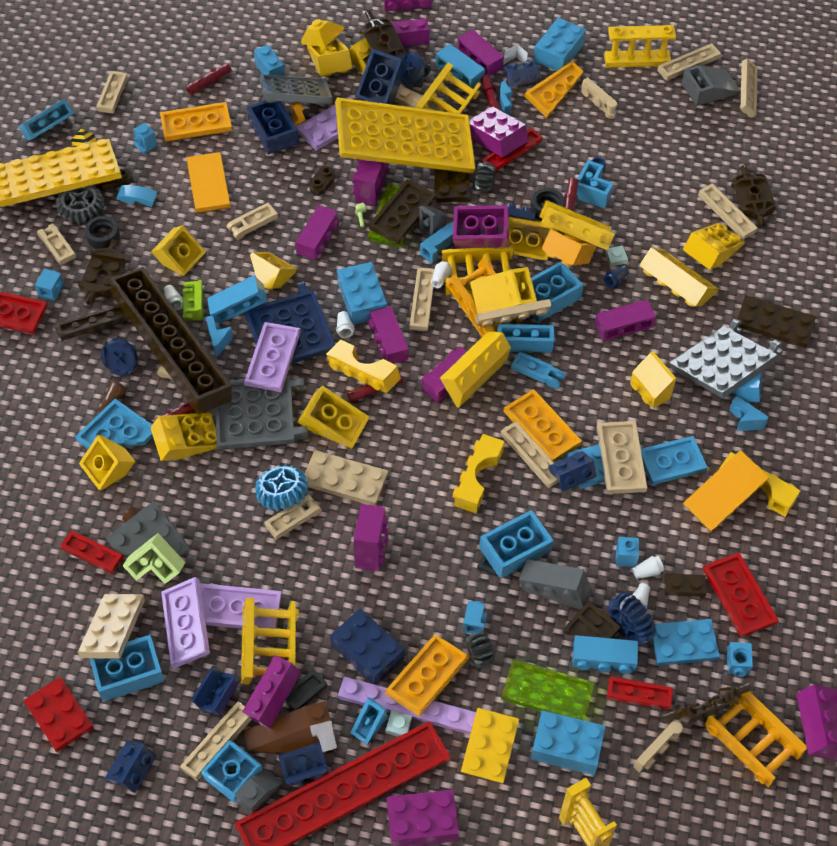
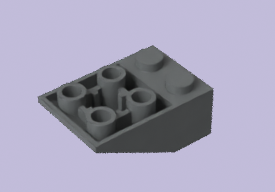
(708, 84)

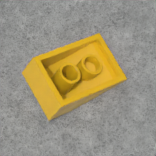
(330, 59)
(333, 418)

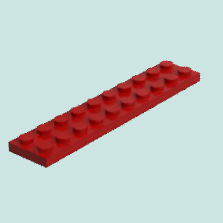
(344, 789)

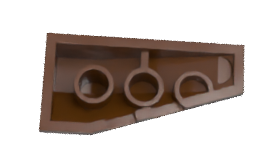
(294, 731)

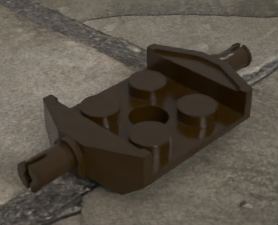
(380, 28)
(754, 205)
(102, 261)
(695, 711)

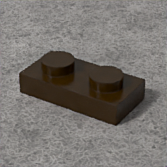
(685, 585)

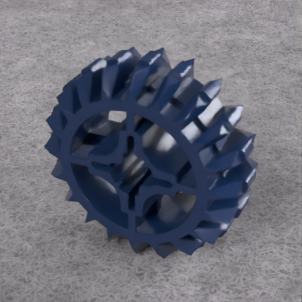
(632, 618)

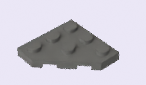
(142, 528)

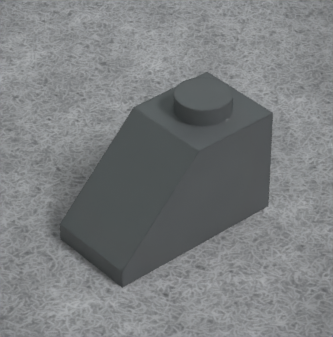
(431, 220)
(258, 791)

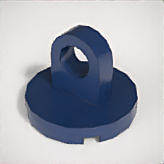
(415, 69)
(119, 356)

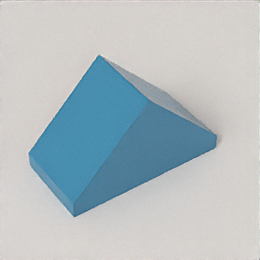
(369, 721)

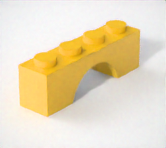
(379, 375)
(486, 454)
(779, 493)

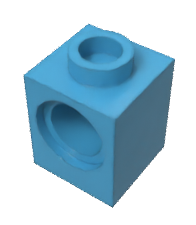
(49, 284)
(627, 551)
(741, 651)

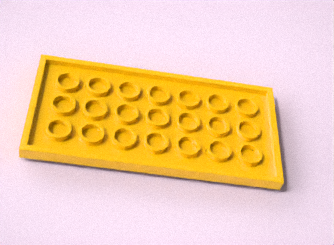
(404, 135)
(57, 172)

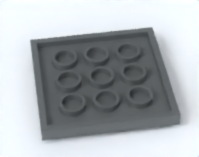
(295, 89)

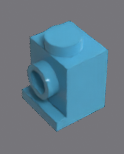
(144, 138)
(474, 617)

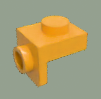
(297, 116)

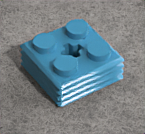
(231, 757)

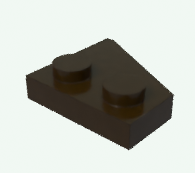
(592, 623)

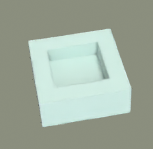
(616, 256)
(398, 724)

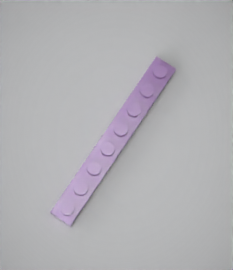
(437, 713)

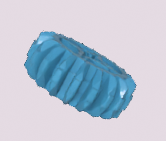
(281, 487)

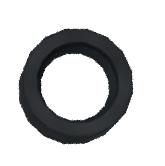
(546, 194)
(98, 223)

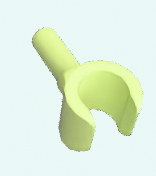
(360, 209)

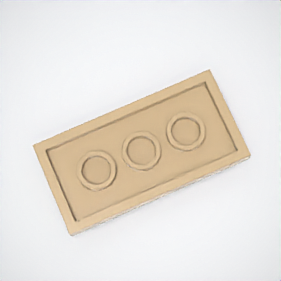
(621, 457)
(345, 478)
(111, 626)

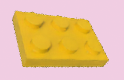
(490, 745)

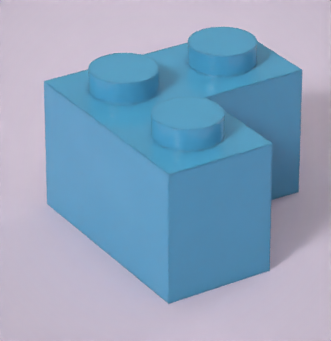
(592, 186)

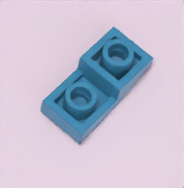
(505, 96)
(132, 193)

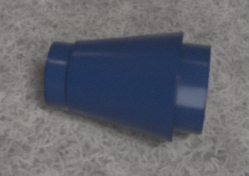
(615, 277)

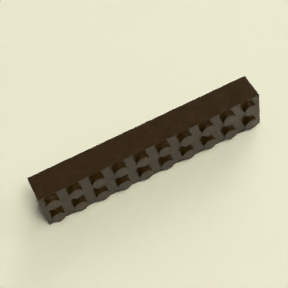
(171, 340)

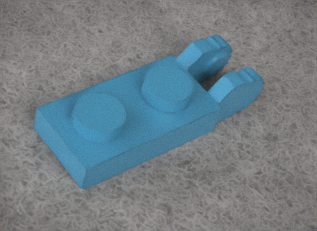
(537, 370)

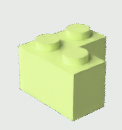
(154, 556)

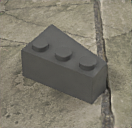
(556, 583)

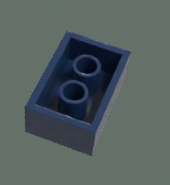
(381, 78)
(272, 126)
(367, 647)

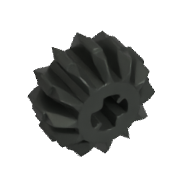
(485, 177)
(480, 649)

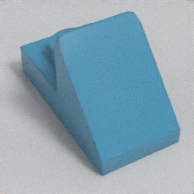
(219, 337)
(750, 416)

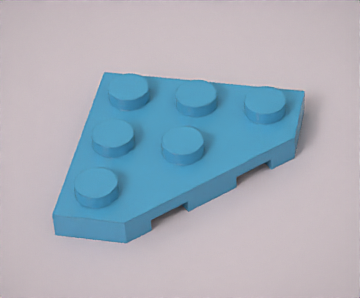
(118, 425)

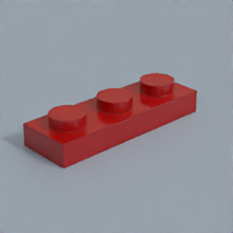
(91, 552)
(639, 693)

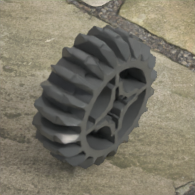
(80, 208)

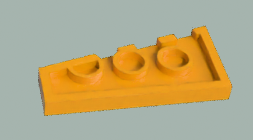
(554, 88)

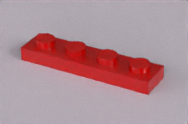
(534, 139)

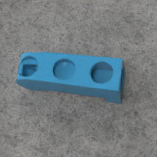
(436, 243)

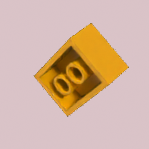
(568, 248)

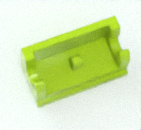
(193, 301)

